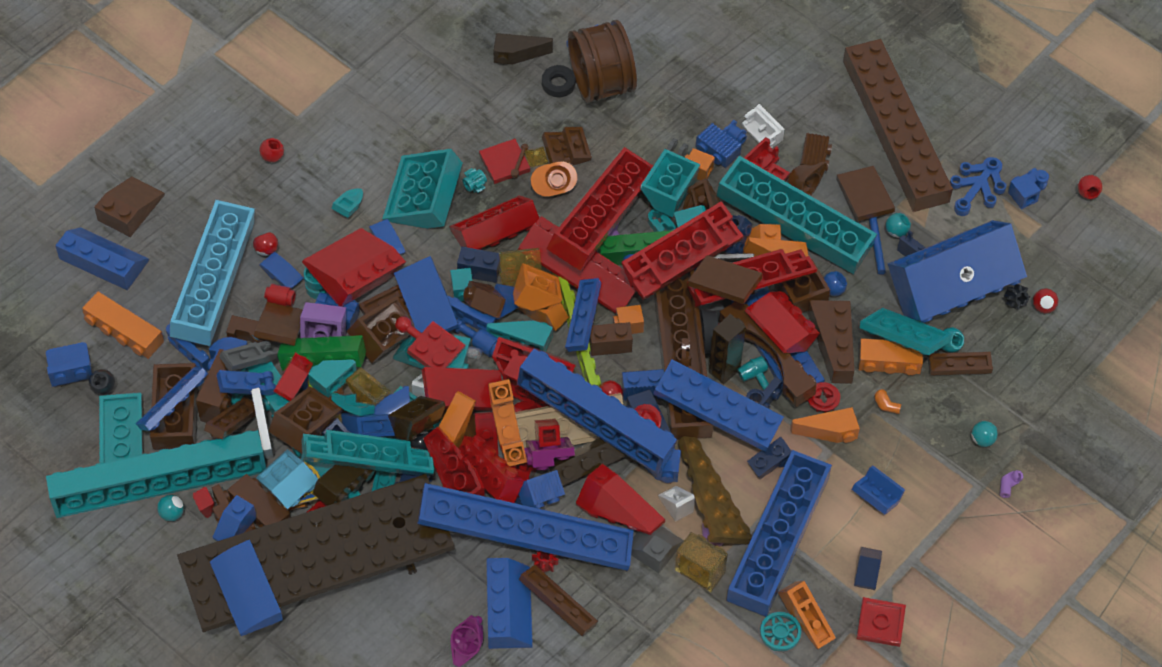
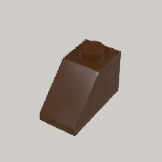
(484, 298)

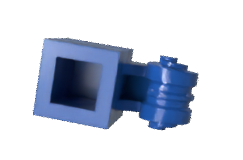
(1027, 188)

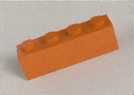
(122, 325)

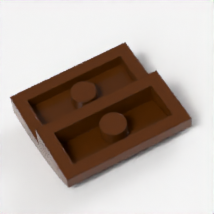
(567, 146)

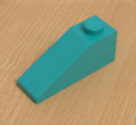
(527, 332)

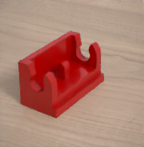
(763, 154)

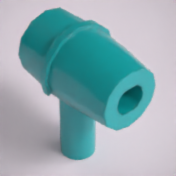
(754, 368)

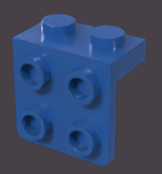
(68, 364)

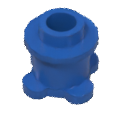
(736, 132)

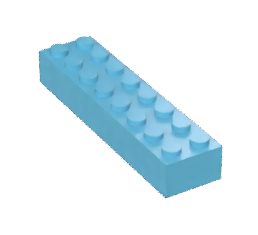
(212, 273)

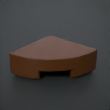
(685, 352)

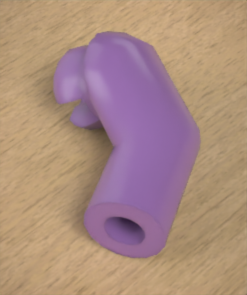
(1008, 481)

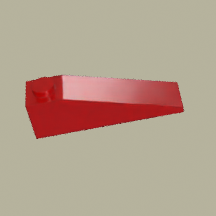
(451, 465)

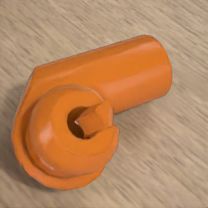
(884, 402)

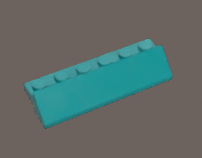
(366, 453)

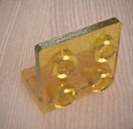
(512, 260)

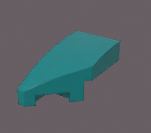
(349, 403)

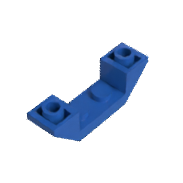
(372, 425)

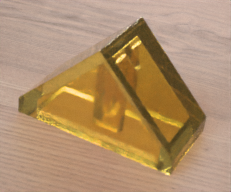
(366, 387)

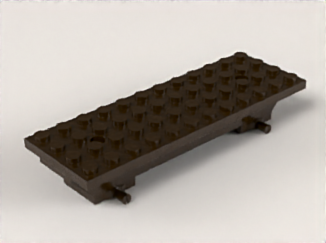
(323, 549)

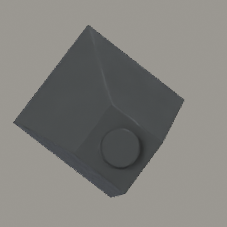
(655, 549)

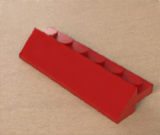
(681, 250)
(774, 266)
(615, 287)

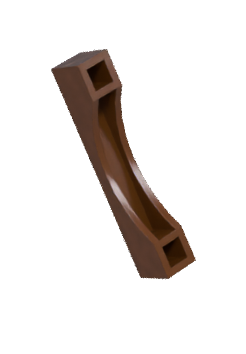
(797, 384)

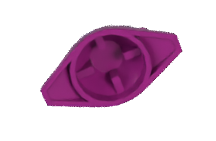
(466, 640)

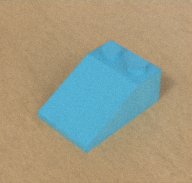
(288, 479)

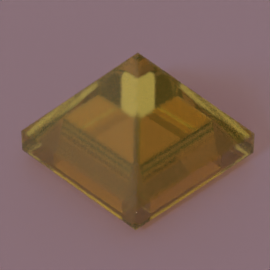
(536, 156)

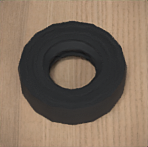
(561, 71)

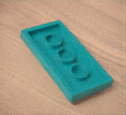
(905, 331)
(117, 428)

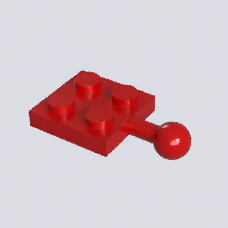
(433, 346)

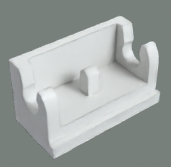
(761, 125)

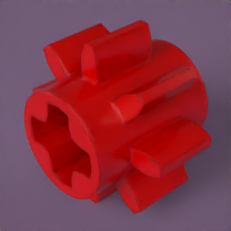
(545, 561)

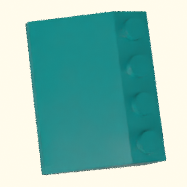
(423, 189)

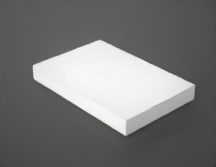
(262, 423)

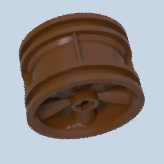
(602, 61)

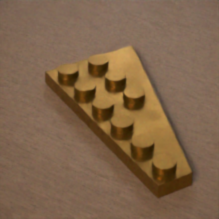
(712, 498)

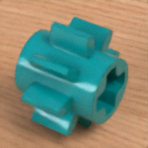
(474, 180)

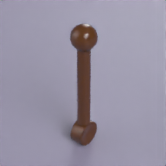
(514, 173)

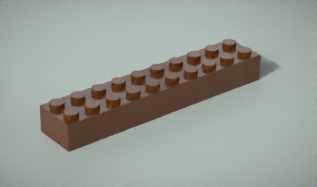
(897, 125)
(677, 320)

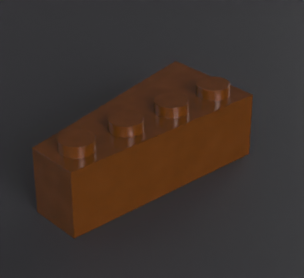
(835, 339)

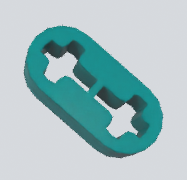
(664, 224)

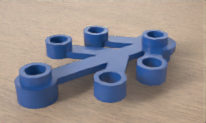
(978, 183)

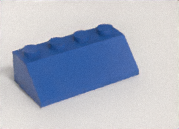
(100, 257)
(508, 605)

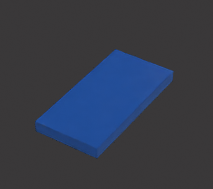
(426, 295)

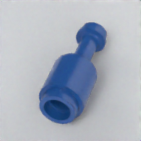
(480, 339)

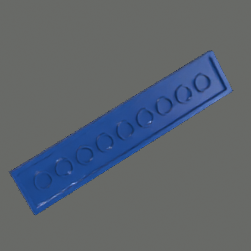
(525, 526)

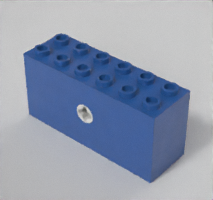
(957, 270)

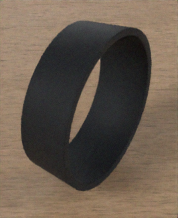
(708, 323)

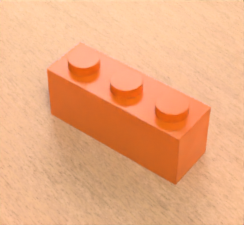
(888, 357)

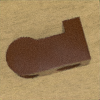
(243, 329)

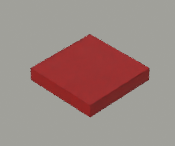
(502, 160)
(881, 622)

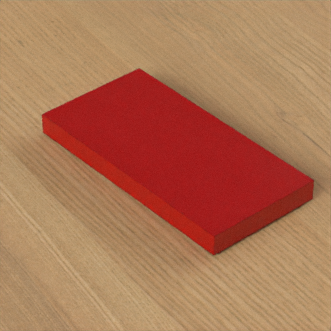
(445, 382)

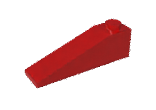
(612, 498)

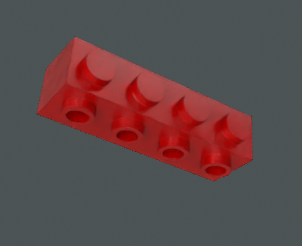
(493, 470)

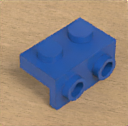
(879, 490)

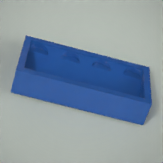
(246, 588)

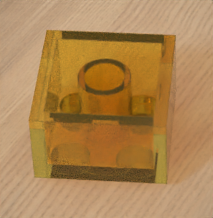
(701, 561)

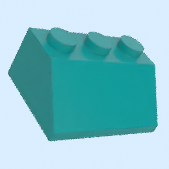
(669, 182)

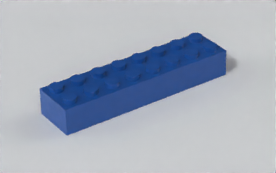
(596, 411)
(779, 533)

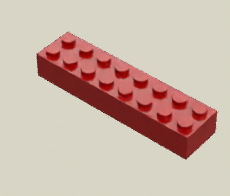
(600, 209)

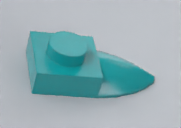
(348, 202)

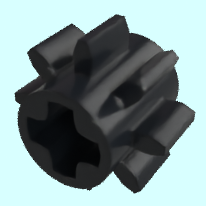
(1017, 296)

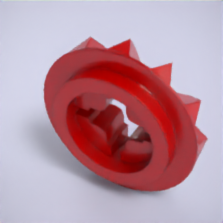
(830, 392)

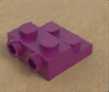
(544, 457)

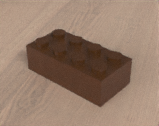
(180, 425)

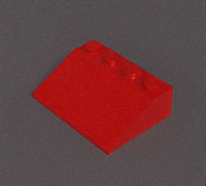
(354, 265)

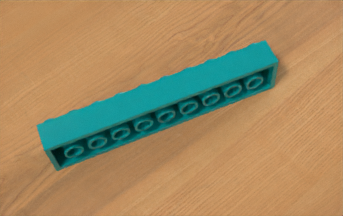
(155, 474)

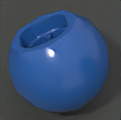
(836, 283)

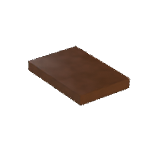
(865, 193)
(725, 279)
(279, 324)

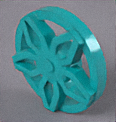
(780, 631)

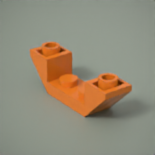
(506, 422)

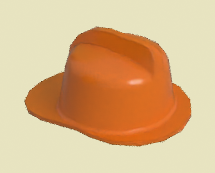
(553, 179)

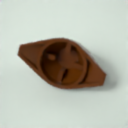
(807, 177)

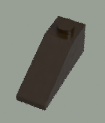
(519, 48)

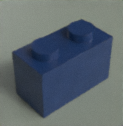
(483, 264)

